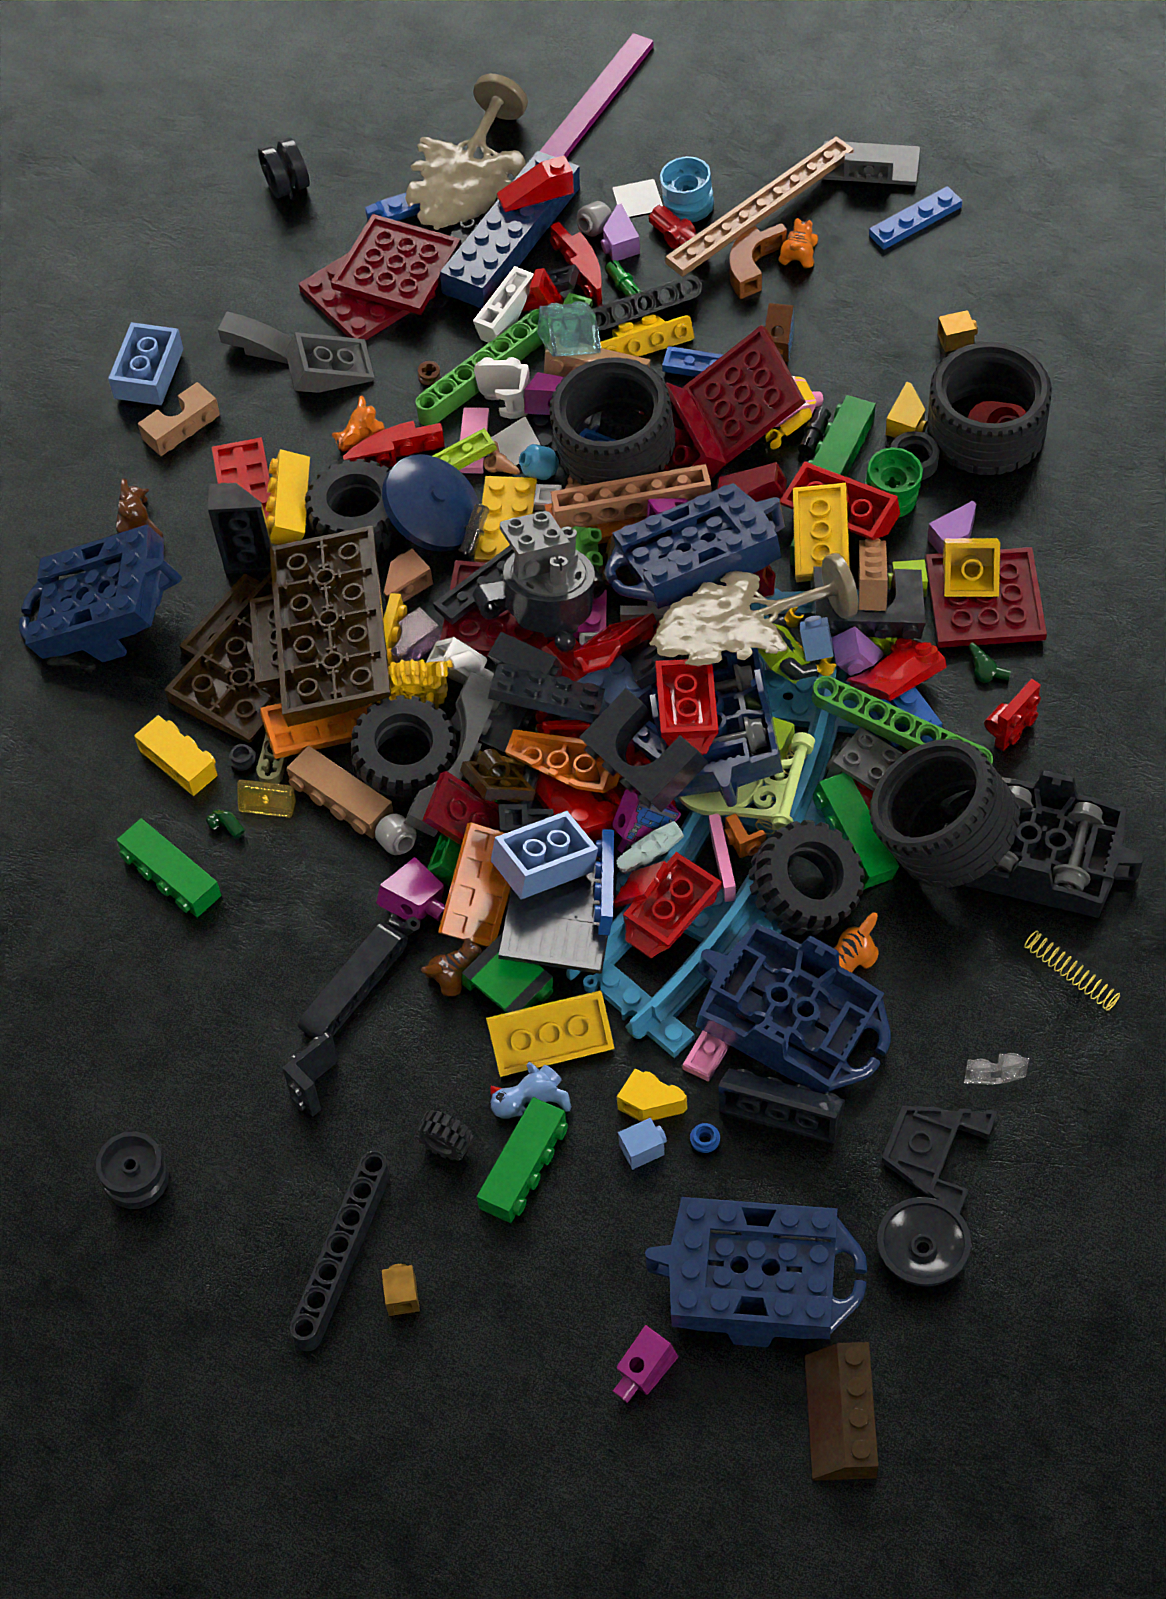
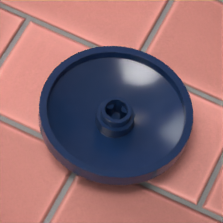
(428, 502)

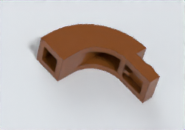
(746, 250)

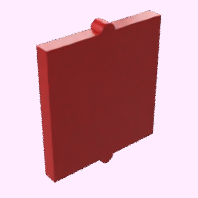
(640, 884)

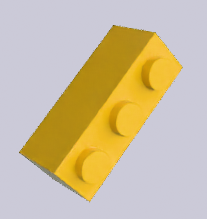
(176, 754)

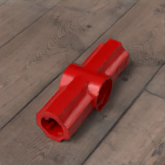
(674, 229)

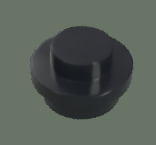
(242, 757)

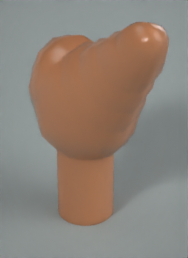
(499, 463)

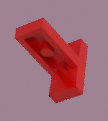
(542, 291)

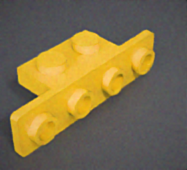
(649, 335)

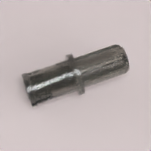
(474, 530)

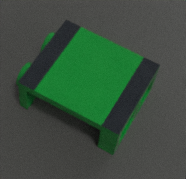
(507, 982)

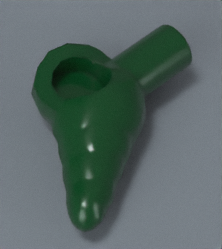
(986, 667)

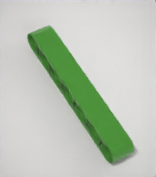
(461, 382)
(890, 716)

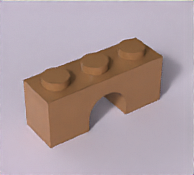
(166, 432)

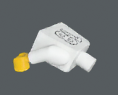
(457, 661)

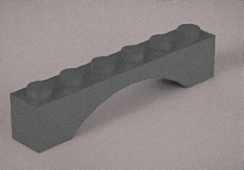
(473, 714)

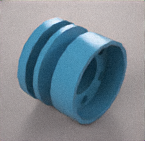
(687, 188)

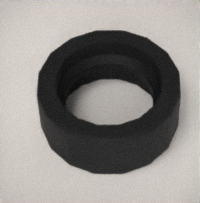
(923, 442)

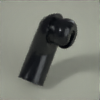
(405, 927)

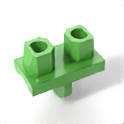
(587, 544)

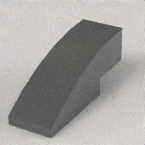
(254, 337)

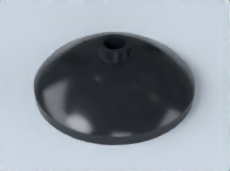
(929, 1225)

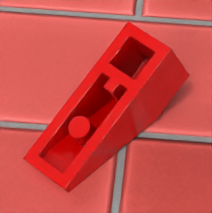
(541, 183)

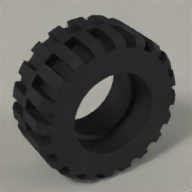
(344, 485)
(396, 719)
(833, 859)

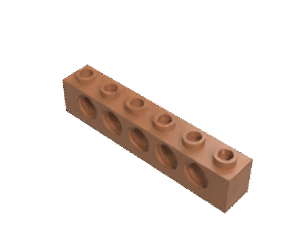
(626, 496)

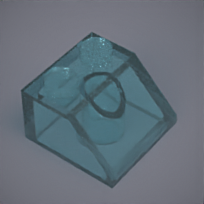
(569, 329)

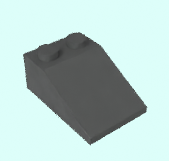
(327, 362)

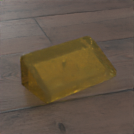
(266, 798)

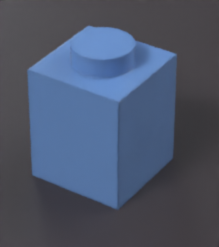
(816, 638)
(642, 1143)

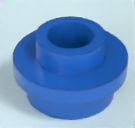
(705, 1130)

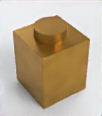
(956, 330)
(400, 1289)

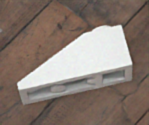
(504, 305)

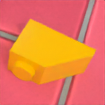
(906, 414)

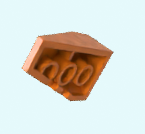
(561, 759)

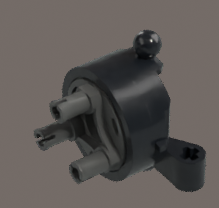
(546, 602)

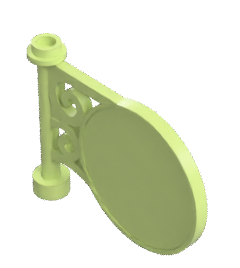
(782, 790)

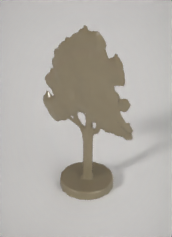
(454, 181)
(722, 620)

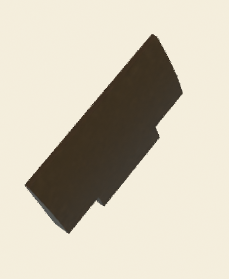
(322, 627)
(221, 676)

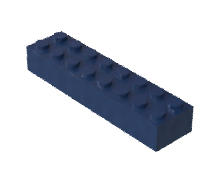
(500, 244)

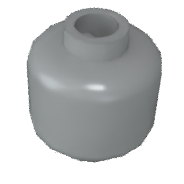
(593, 218)
(395, 835)

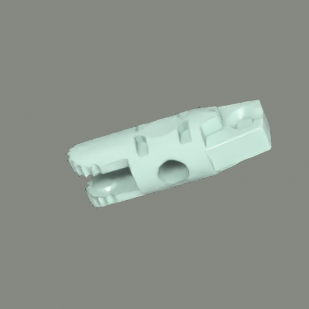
(650, 847)

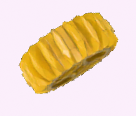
(415, 679)

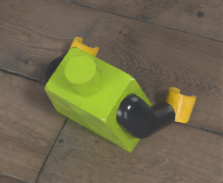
(792, 662)

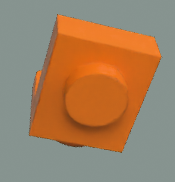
(738, 837)

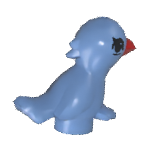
(538, 1083)

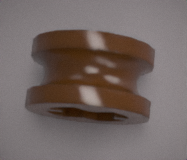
(428, 366)

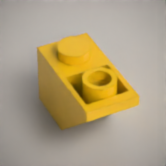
(648, 1098)

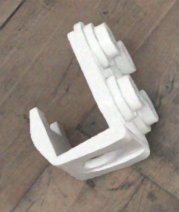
(504, 381)

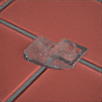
(1008, 1069)

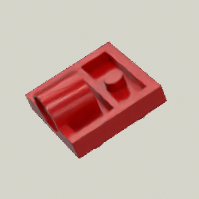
(1010, 719)

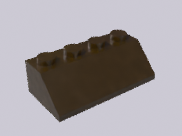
(841, 1412)

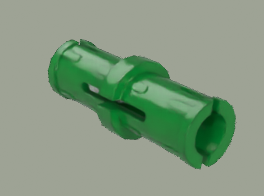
(622, 280)

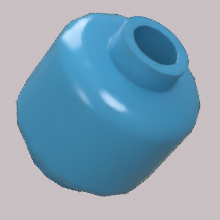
(538, 462)

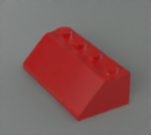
(869, 509)

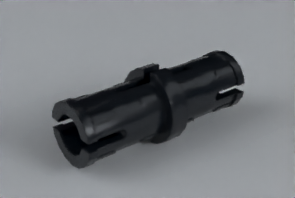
(814, 431)

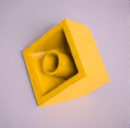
(971, 567)

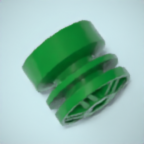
(898, 474)

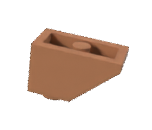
(407, 576)

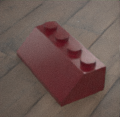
(692, 437)

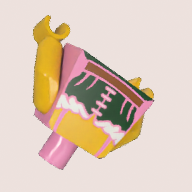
(798, 417)

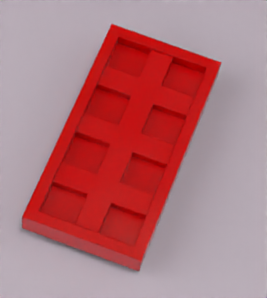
(245, 465)

